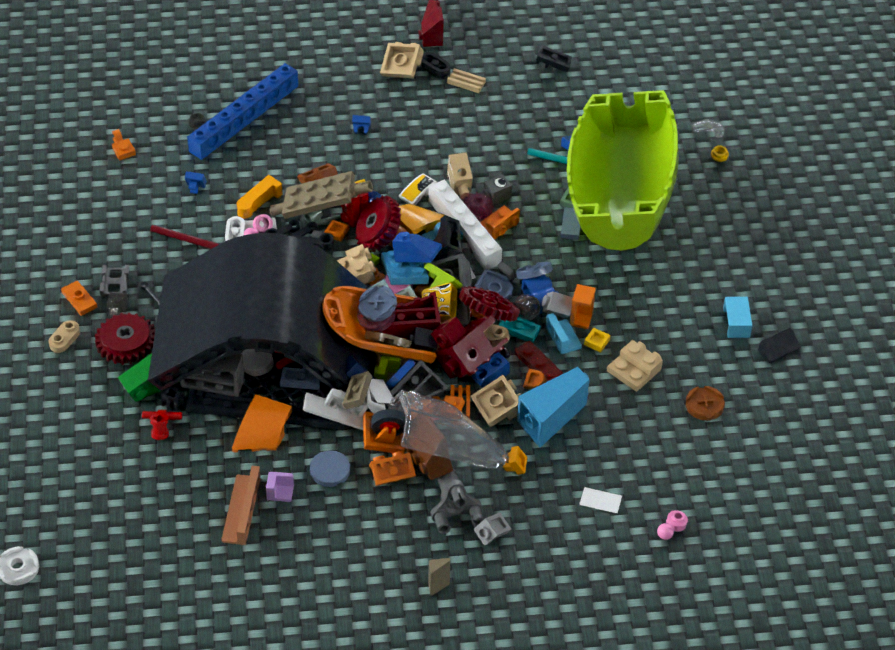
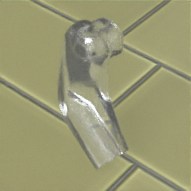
(709, 125)

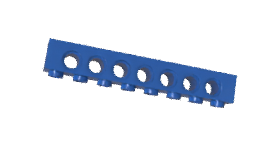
(242, 111)

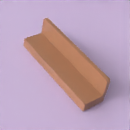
(241, 507)

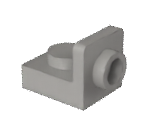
(492, 528)

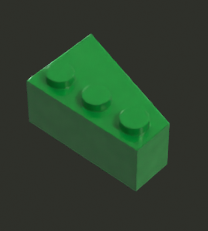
(136, 380)

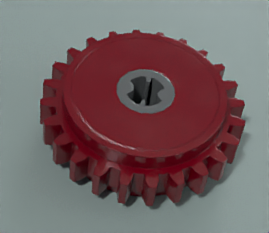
(378, 223)
(125, 338)

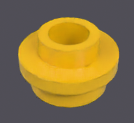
(719, 153)

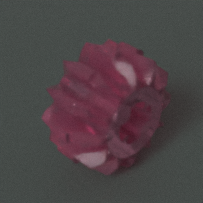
(479, 205)

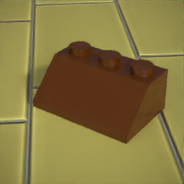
(431, 464)

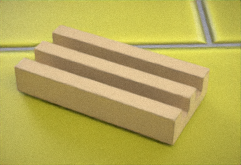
(468, 80)

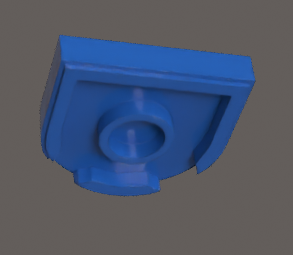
(399, 374)

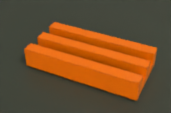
(460, 390)

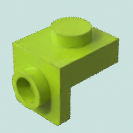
(386, 365)

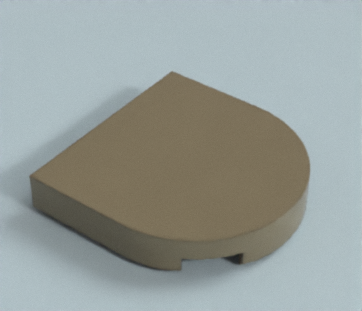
(387, 339)

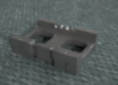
(107, 281)

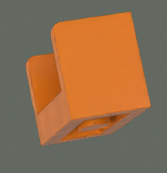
(582, 306)

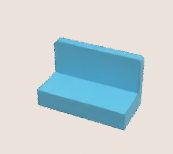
(562, 334)

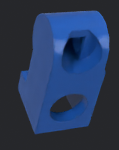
(491, 370)

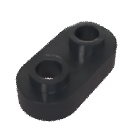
(435, 64)

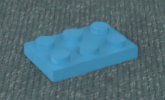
(404, 272)

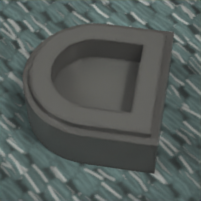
(506, 271)

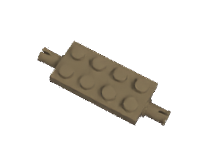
(320, 195)

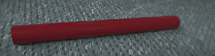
(184, 237)

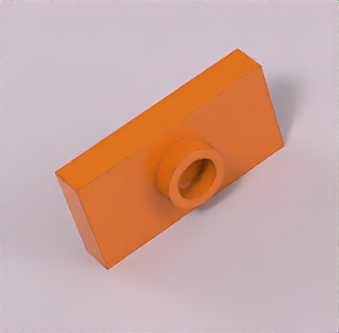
(79, 298)

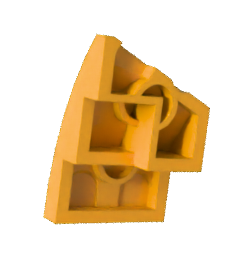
(417, 218)

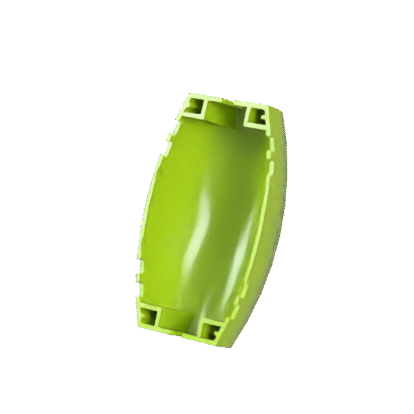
(623, 167)

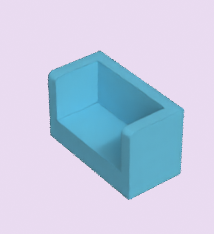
(738, 317)

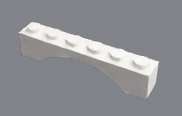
(483, 245)

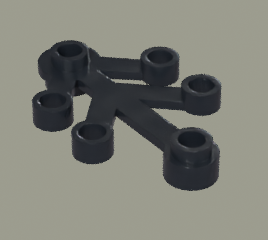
(325, 240)

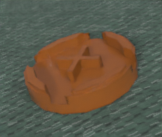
(705, 403)

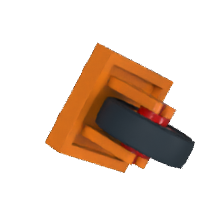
(384, 430)

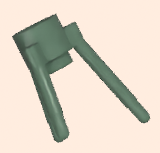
(316, 217)

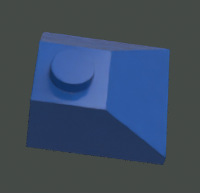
(414, 248)

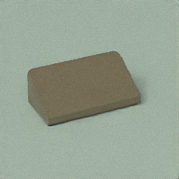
(438, 575)

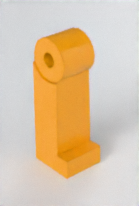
(258, 196)

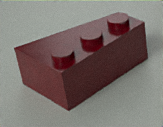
(417, 313)

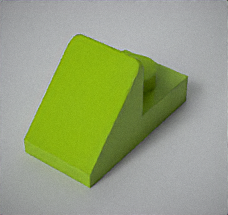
(441, 277)

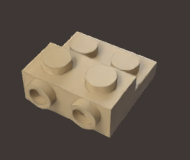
(401, 60)
(359, 263)
(635, 365)
(497, 401)

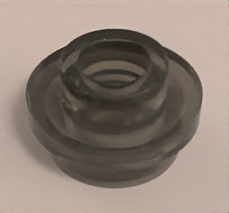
(196, 120)

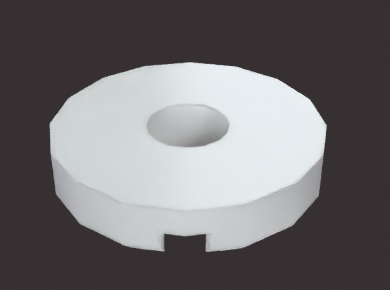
(20, 575)

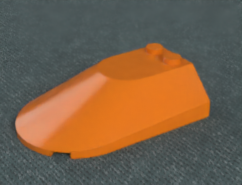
(341, 311)

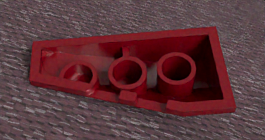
(432, 25)

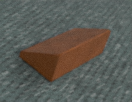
(318, 173)

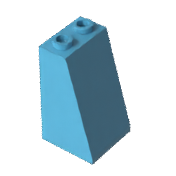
(552, 405)

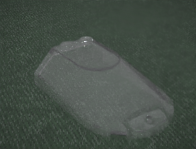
(446, 431)

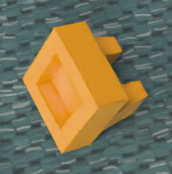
(516, 461)

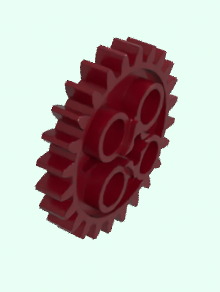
(489, 303)

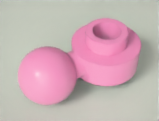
(268, 223)
(675, 521)

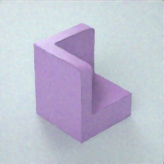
(280, 486)

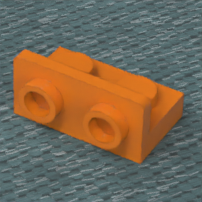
(501, 221)
(392, 468)

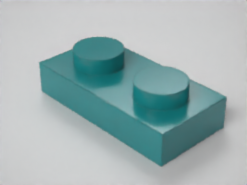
(522, 329)

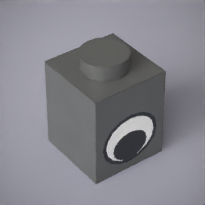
(498, 189)

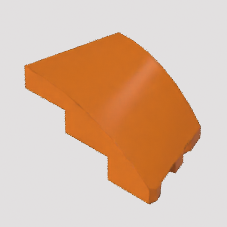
(262, 425)

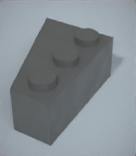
(421, 380)

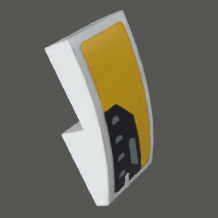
(417, 189)

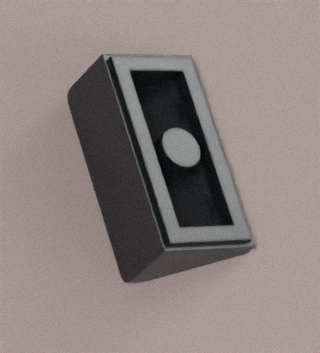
(779, 345)

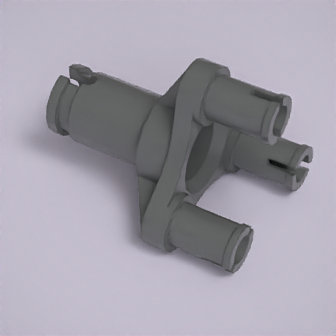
(454, 502)

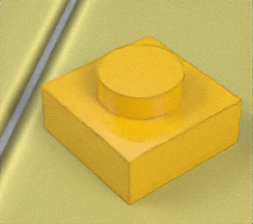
(597, 340)

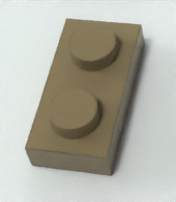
(357, 390)

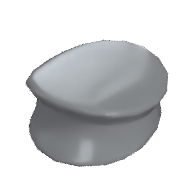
(257, 362)

